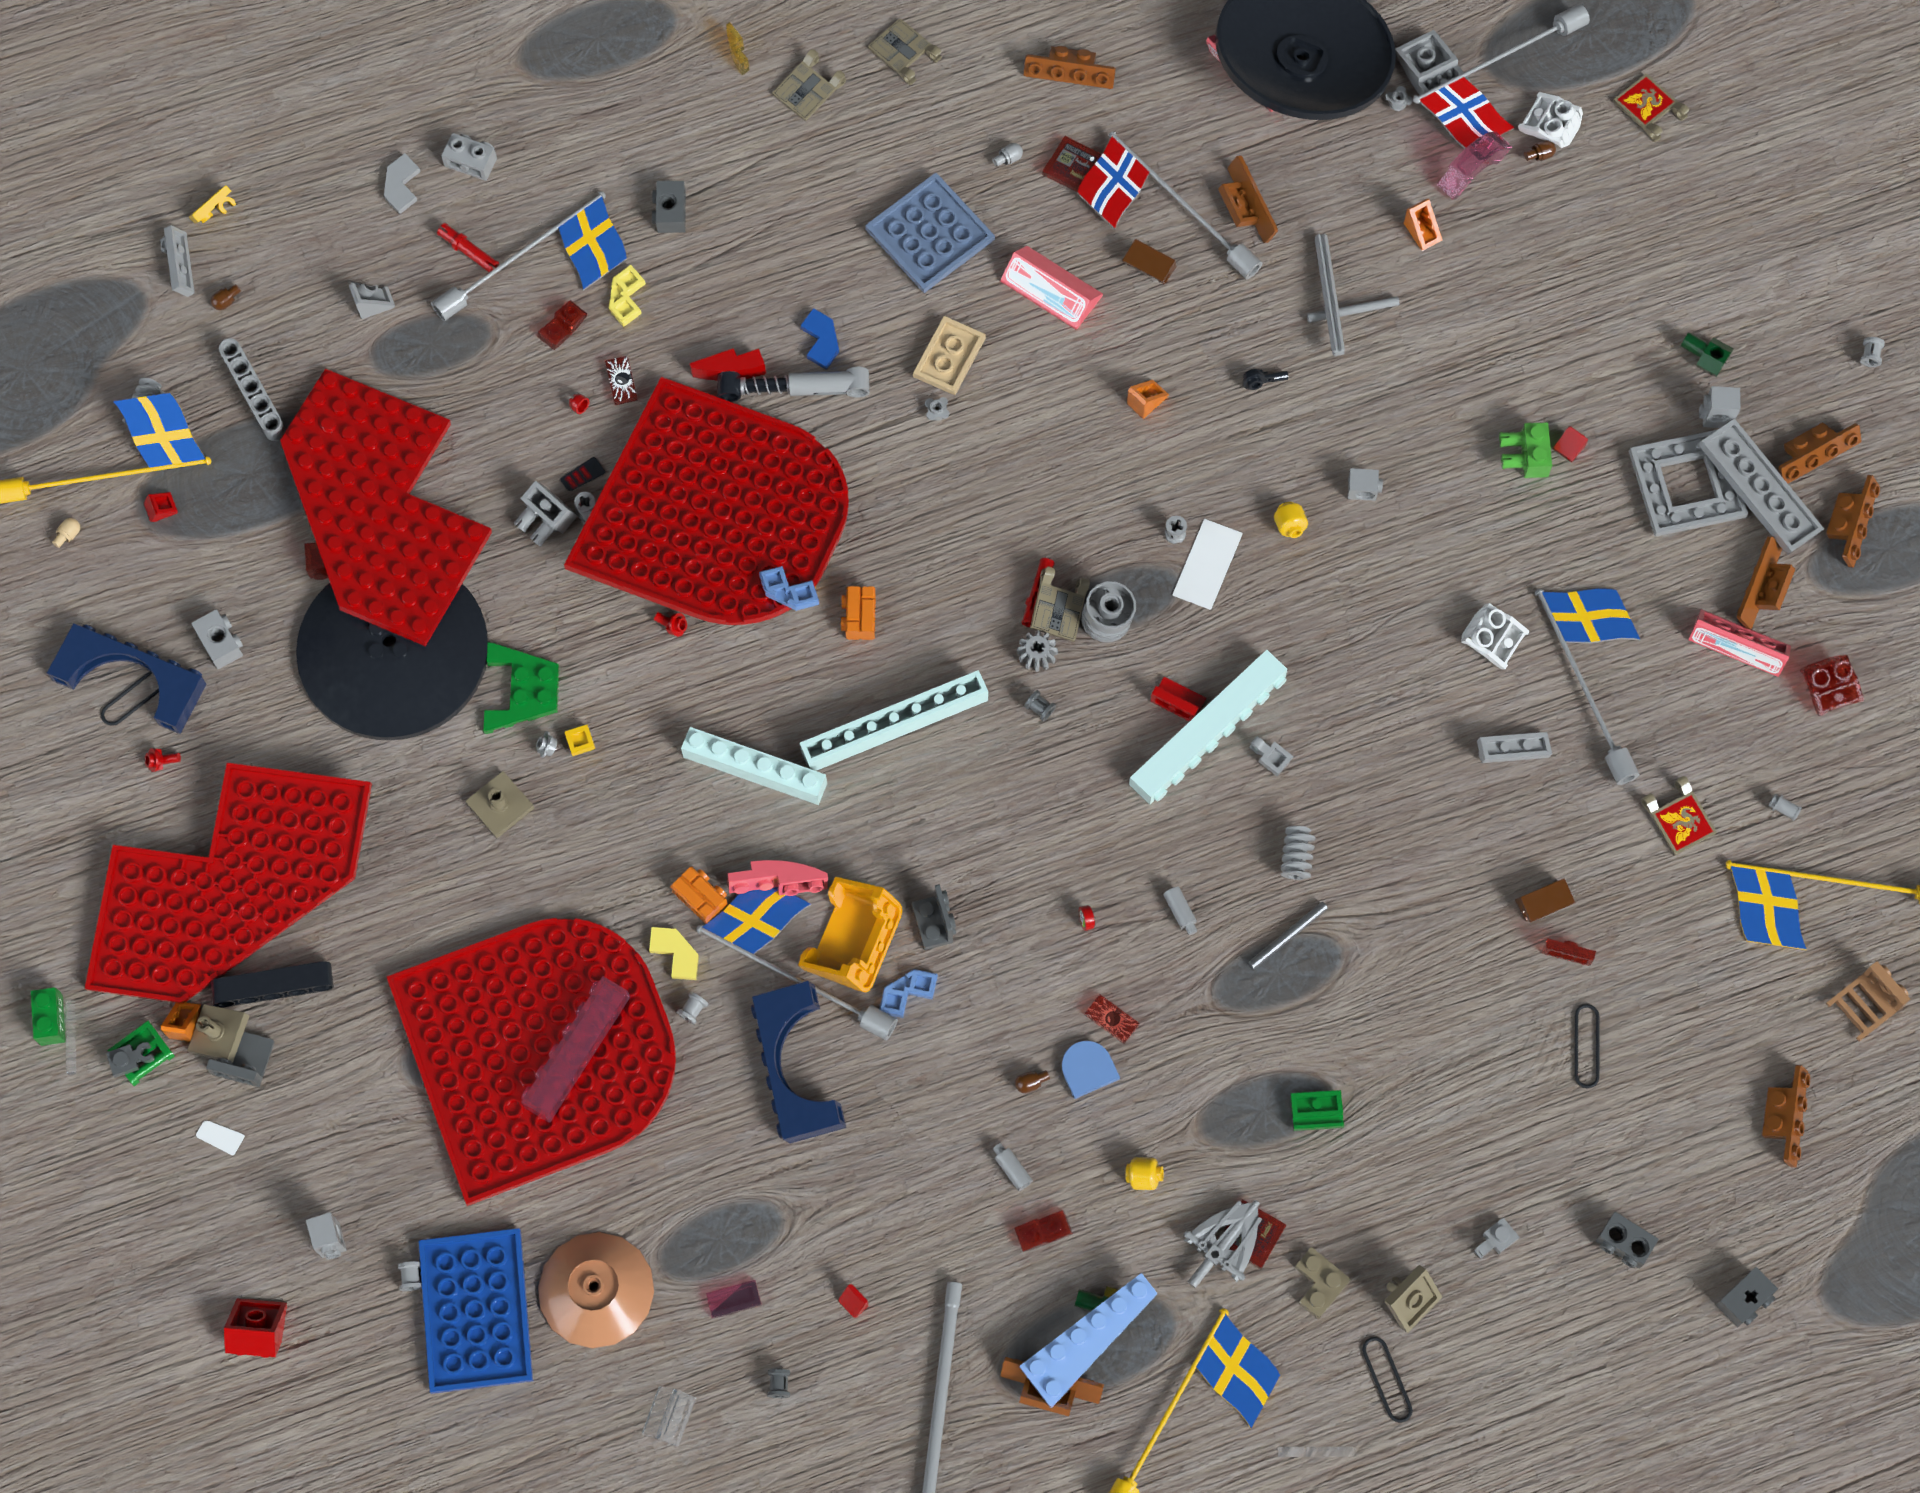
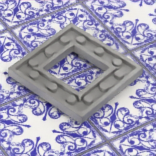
(1662, 515)

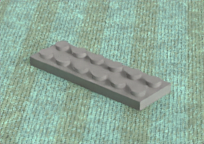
(1761, 486)

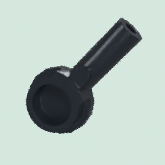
(1255, 378)

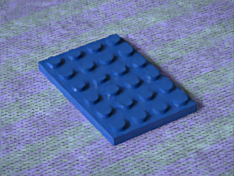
(475, 1311)

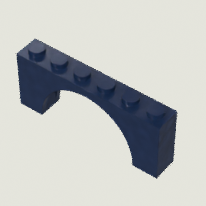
(87, 650)
(776, 1016)

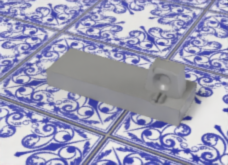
(177, 250)
(1514, 747)

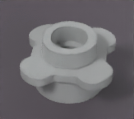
(1396, 104)
(940, 414)
(546, 745)

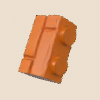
(860, 613)
(699, 894)

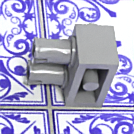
(544, 504)

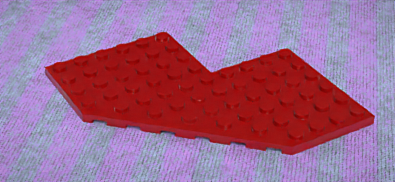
(354, 472)
(189, 919)

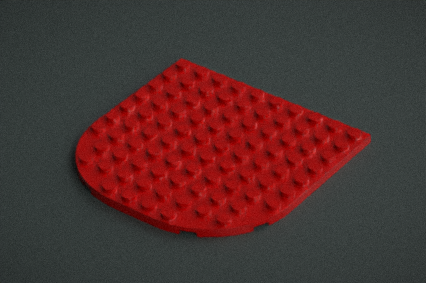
(709, 504)
(487, 1025)

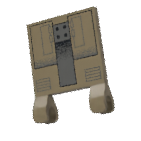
(901, 47)
(806, 89)
(1058, 609)

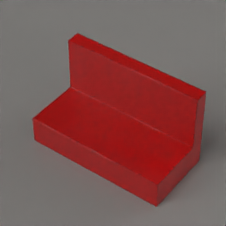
(1177, 699)

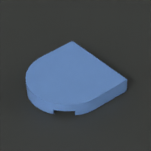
(1088, 1068)

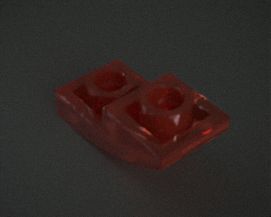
(560, 328)
(1043, 1231)

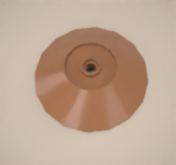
(601, 1315)

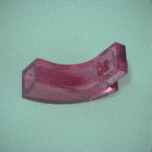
(1471, 161)

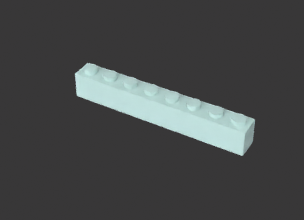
(894, 721)
(1208, 727)

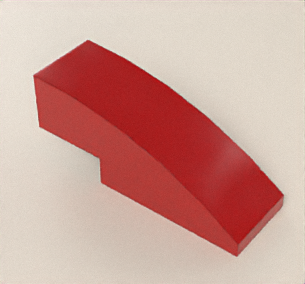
(746, 364)

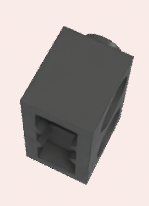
(1630, 1234)

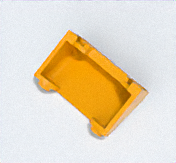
(855, 935)

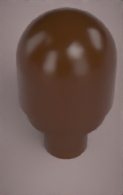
(1541, 151)
(224, 297)
(1030, 1081)

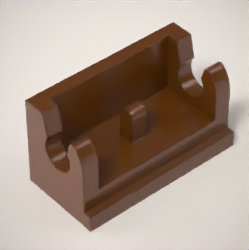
(1150, 261)
(1545, 900)

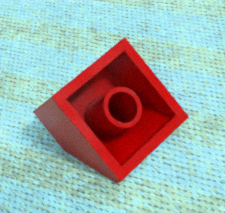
(255, 1328)

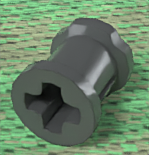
(1040, 706)
(778, 1383)

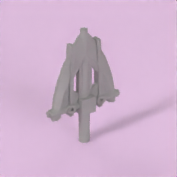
(1242, 1220)

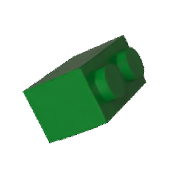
(48, 1016)

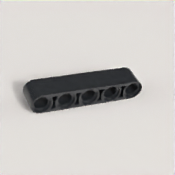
(272, 984)

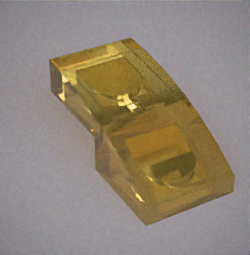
(736, 47)

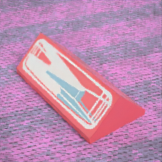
(1050, 286)
(1740, 643)

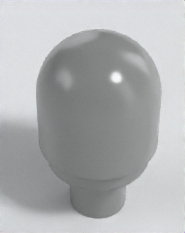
(1008, 154)

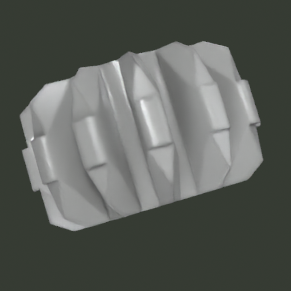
(1041, 644)

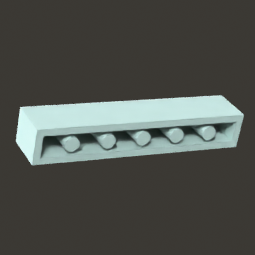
(754, 766)

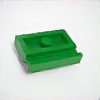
(1317, 1110)

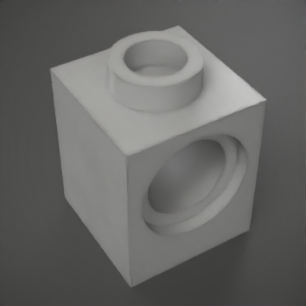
(1364, 484)

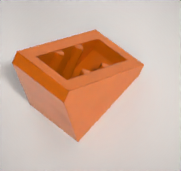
(1422, 224)
(1145, 397)
(181, 1021)

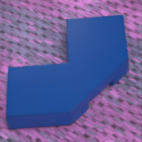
(823, 329)

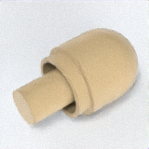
(66, 531)

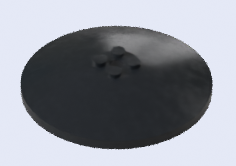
(1344, 47)
(393, 688)

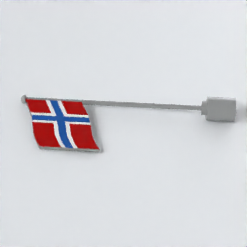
(1465, 109)
(1119, 179)

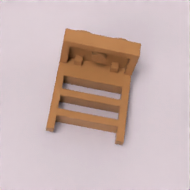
(1881, 990)

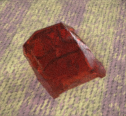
(1832, 684)

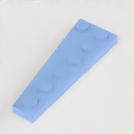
(1074, 1351)

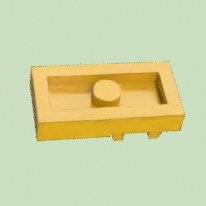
(203, 213)

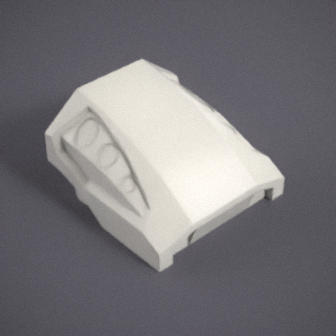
(1552, 120)
(1494, 635)

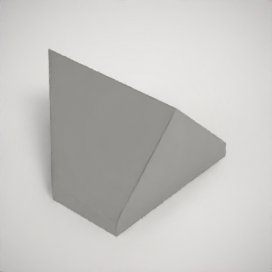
(371, 299)

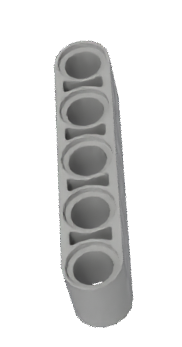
(248, 380)

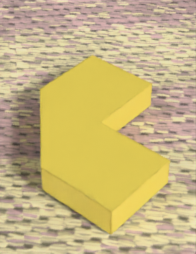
(623, 286)
(673, 943)

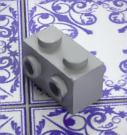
(469, 156)

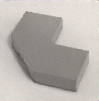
(397, 175)

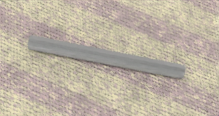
(1329, 294)

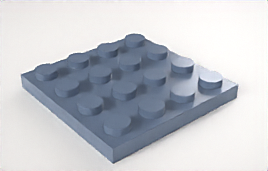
(930, 232)

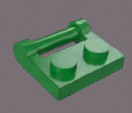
(143, 1034)

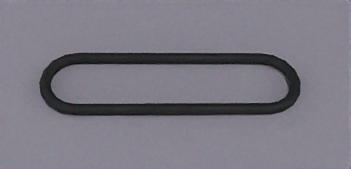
(124, 693)
(1597, 1046)
(1377, 1382)

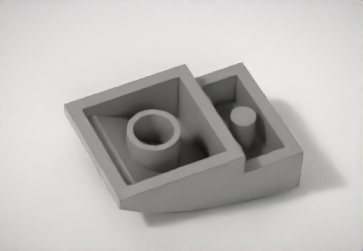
(1428, 62)

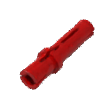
(460, 242)
(1030, 601)

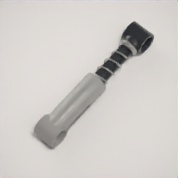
(851, 382)

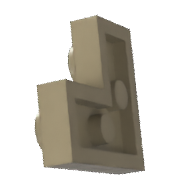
(1327, 1282)

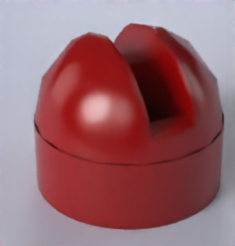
(579, 403)

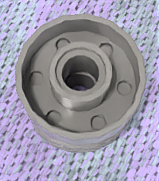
(1108, 611)

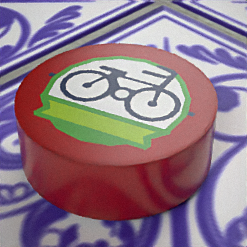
(1086, 917)

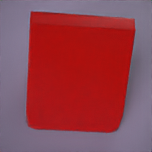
(1570, 444)
(160, 506)
(853, 1301)

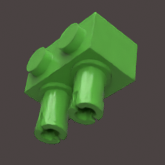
(1535, 447)

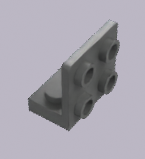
(933, 920)
(248, 1063)

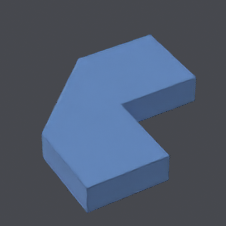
(795, 596)
(914, 983)

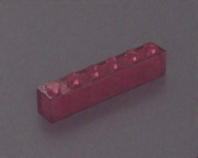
(575, 1049)

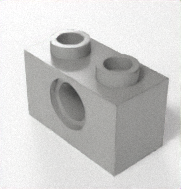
(1720, 406)
(208, 629)
(326, 1236)

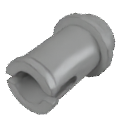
(1784, 806)

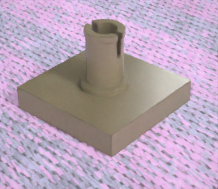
(499, 804)
(218, 1033)
(1412, 1298)

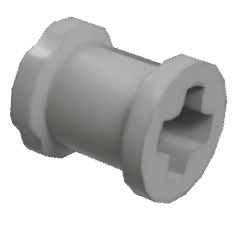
(1876, 348)
(1173, 523)
(692, 1008)
(410, 1276)

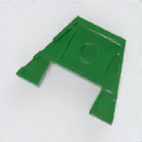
(532, 688)

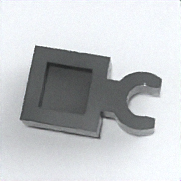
(125, 1059)

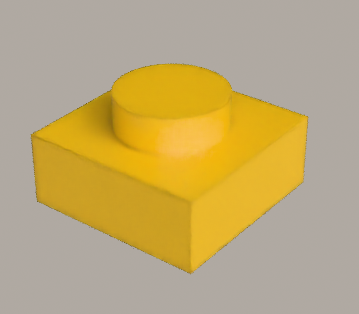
(579, 740)

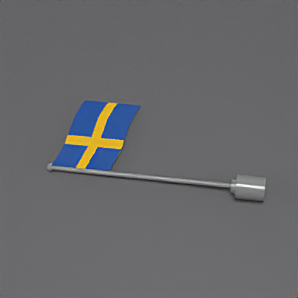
(588, 240)
(1593, 618)
(756, 920)

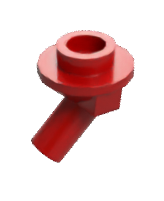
(674, 626)
(154, 759)

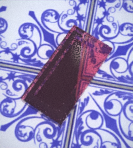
(733, 1299)

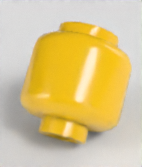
(1290, 519)
(1144, 1173)

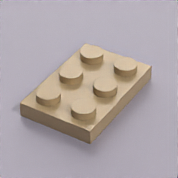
(949, 355)

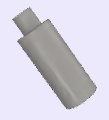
(1181, 910)
(1012, 1167)

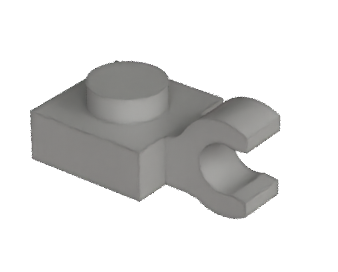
(1273, 756)
(1497, 1237)

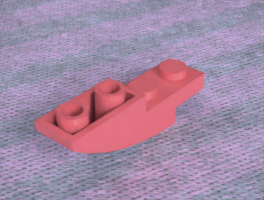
(787, 876)

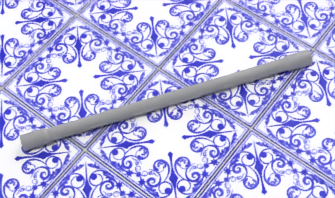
(952, 1303)

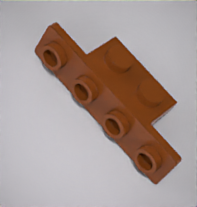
(1070, 67)
(1246, 202)
(1817, 448)
(1851, 519)
(1767, 584)
(1785, 1114)
(1081, 1389)

